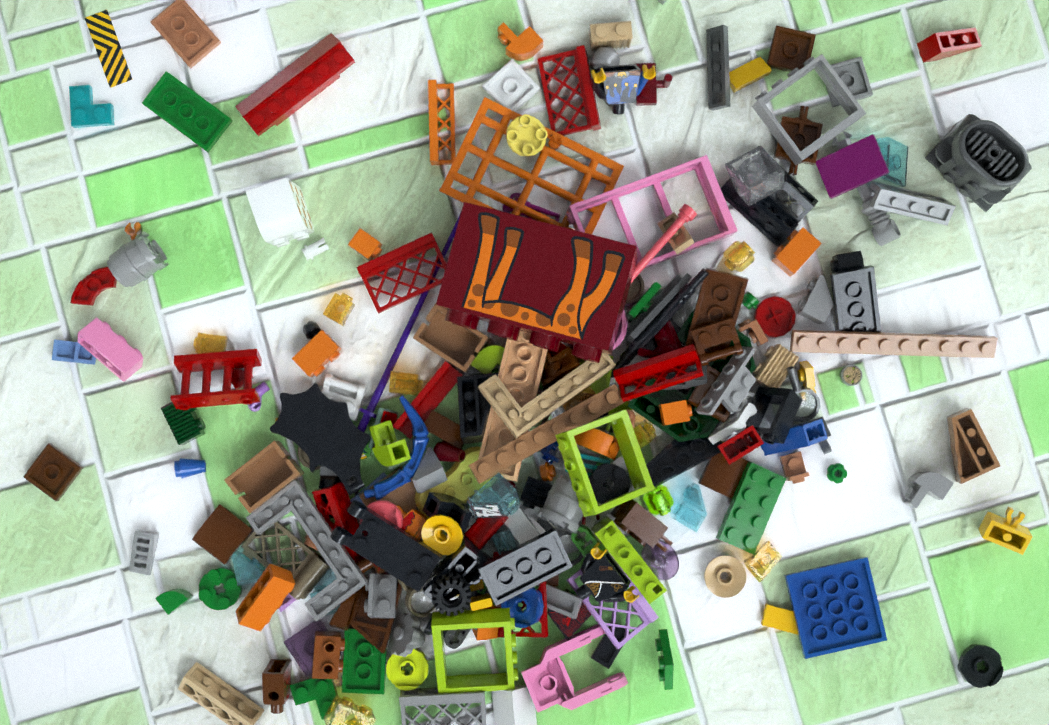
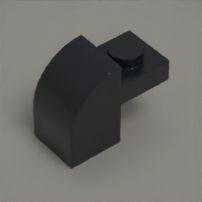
(449, 506)

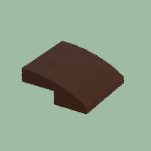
(721, 476)
(222, 534)

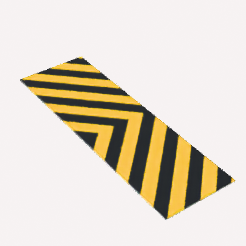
(108, 48)

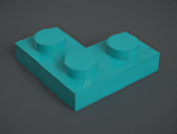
(84, 112)

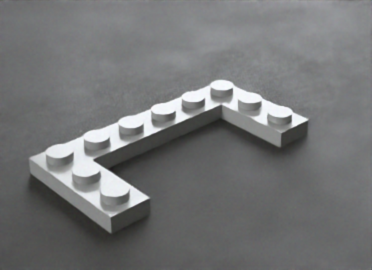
(348, 574)

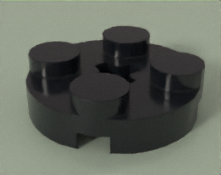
(616, 475)
(982, 678)

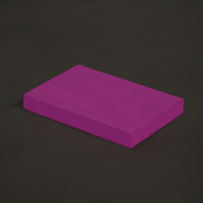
(852, 166)

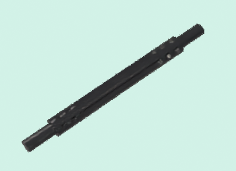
(660, 320)

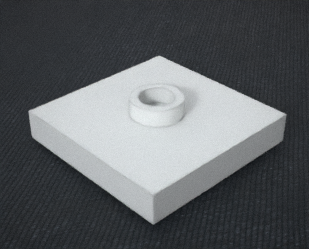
(511, 86)

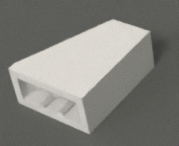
(521, 526)

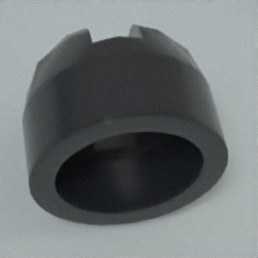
(311, 326)

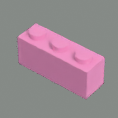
(110, 349)

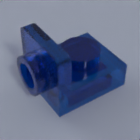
(546, 453)

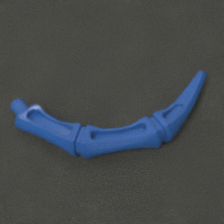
(410, 467)

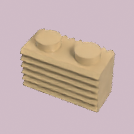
(610, 35)
(774, 368)

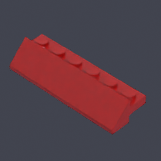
(295, 85)

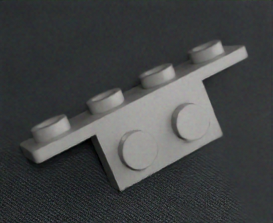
(730, 385)

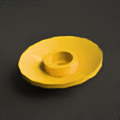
(434, 538)

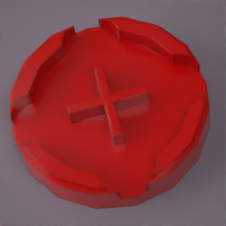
(775, 316)

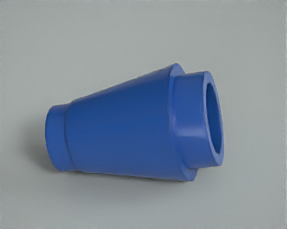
(189, 467)

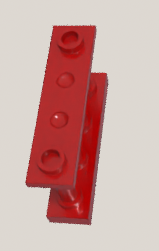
(216, 361)

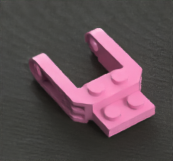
(551, 684)

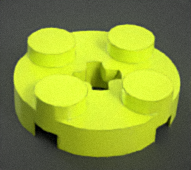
(415, 677)

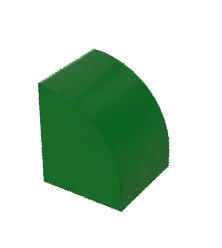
(173, 599)

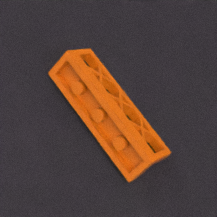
(434, 120)

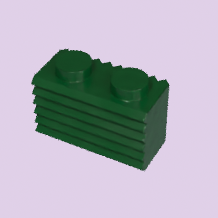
(183, 423)

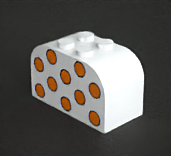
(280, 212)

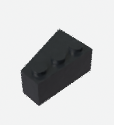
(472, 407)
(463, 562)

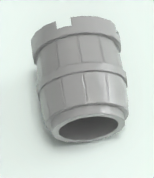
(136, 260)
(562, 506)

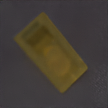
(762, 561)

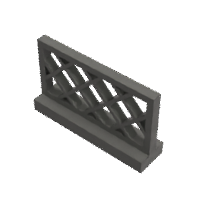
(659, 303)

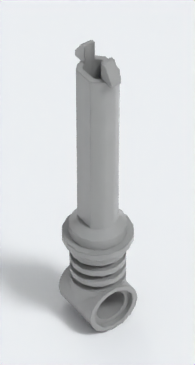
(884, 229)

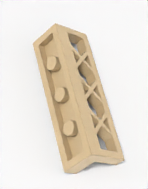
(221, 697)

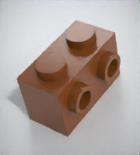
(327, 655)

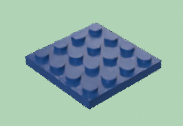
(835, 607)

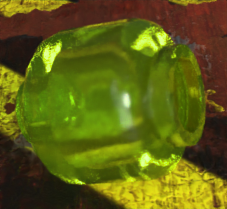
(659, 500)

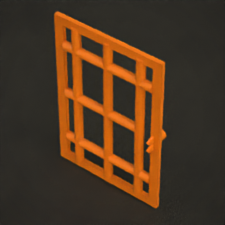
(532, 178)

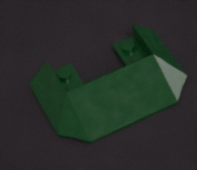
(699, 424)

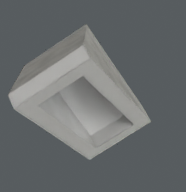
(429, 473)

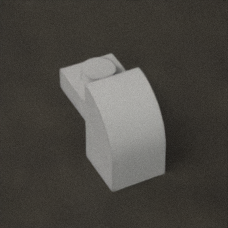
(927, 483)

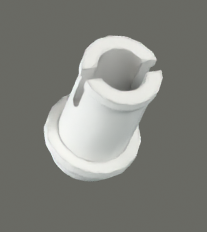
(313, 249)

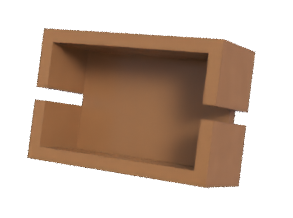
(449, 340)
(264, 476)

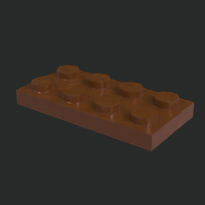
(718, 299)

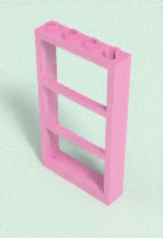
(709, 186)

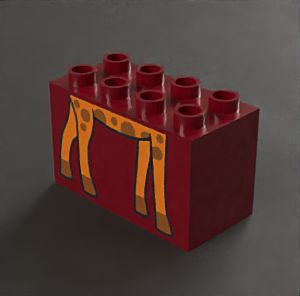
(537, 281)

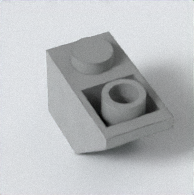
(817, 302)

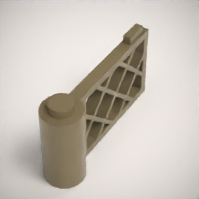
(310, 569)

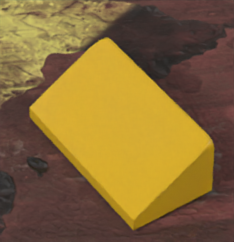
(748, 74)

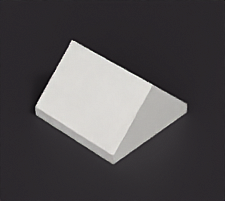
(514, 707)

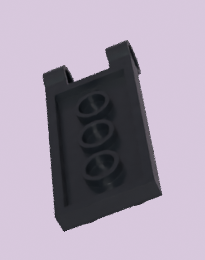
(388, 547)

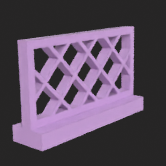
(640, 606)

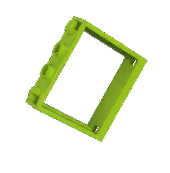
(631, 454)
(628, 559)
(471, 620)

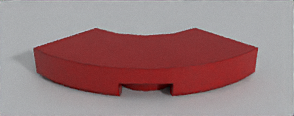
(92, 286)

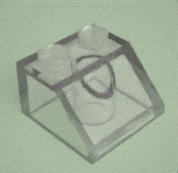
(755, 175)

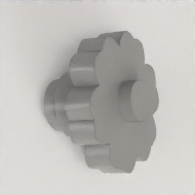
(405, 635)

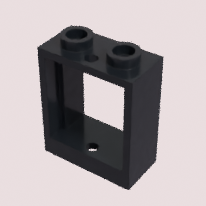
(783, 420)

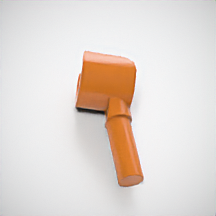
(132, 232)

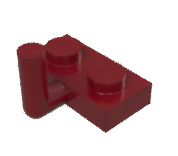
(649, 93)
(666, 341)

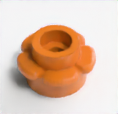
(547, 472)

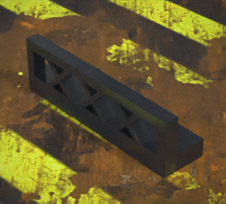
(800, 196)
(759, 215)

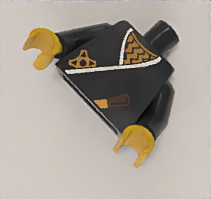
(604, 578)

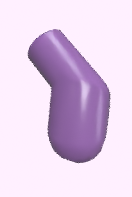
(261, 389)

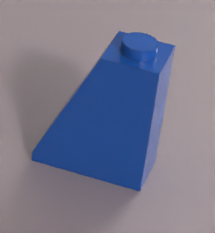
(798, 437)

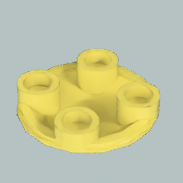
(526, 135)

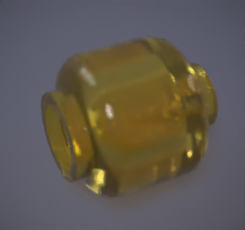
(738, 256)

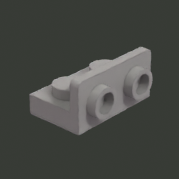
(381, 597)

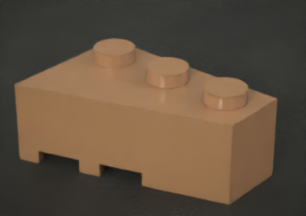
(969, 447)

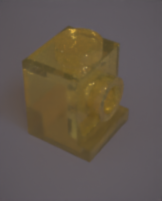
(332, 308)

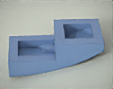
(71, 352)

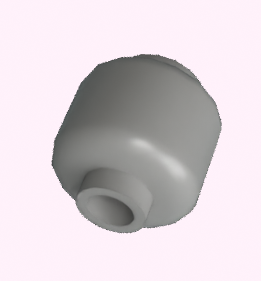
(604, 57)

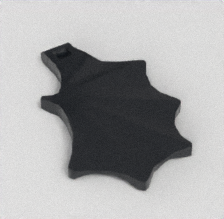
(323, 433)

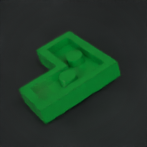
(665, 661)
(315, 689)

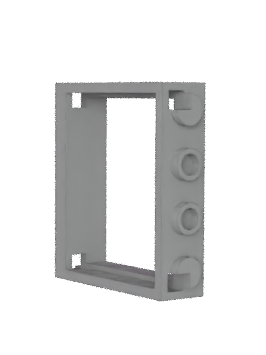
(836, 87)

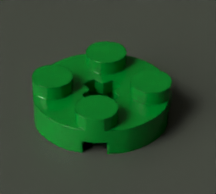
(209, 594)

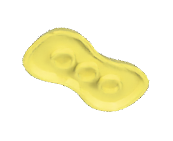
(460, 481)

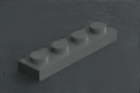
(718, 67)

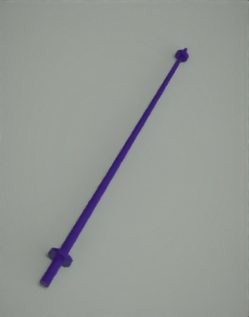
(369, 411)

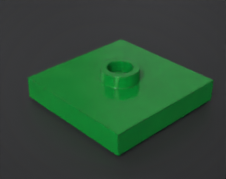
(644, 302)

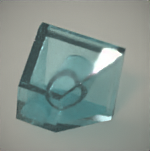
(896, 159)

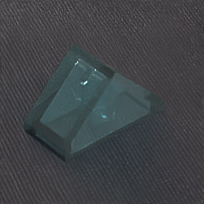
(246, 569)

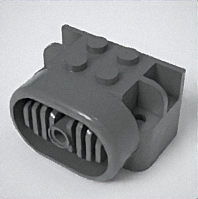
(980, 160)

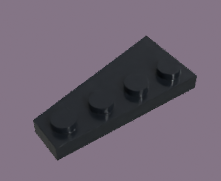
(679, 458)

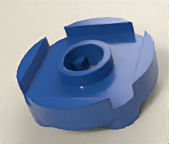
(533, 609)

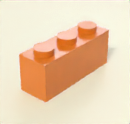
(265, 597)

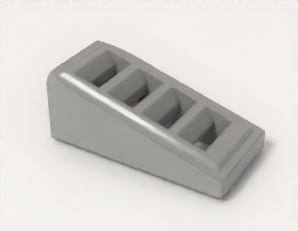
(138, 536)

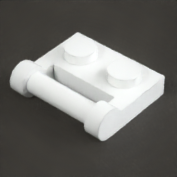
(353, 404)
(735, 423)

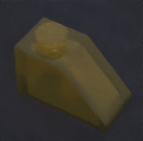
(405, 383)

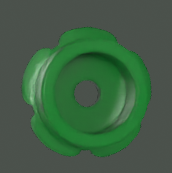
(749, 301)
(831, 473)

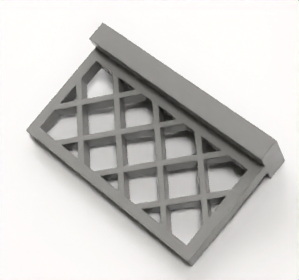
(430, 696)

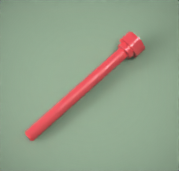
(686, 214)

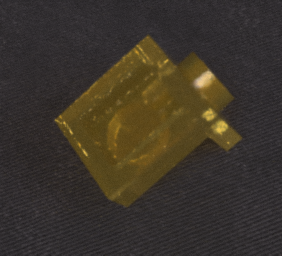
(210, 343)
(644, 433)

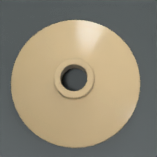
(732, 584)

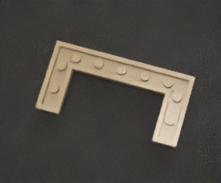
(523, 418)

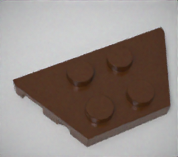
(375, 630)

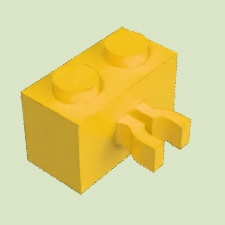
(1006, 532)

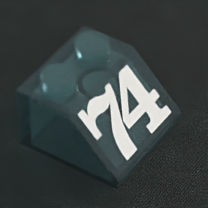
(495, 499)

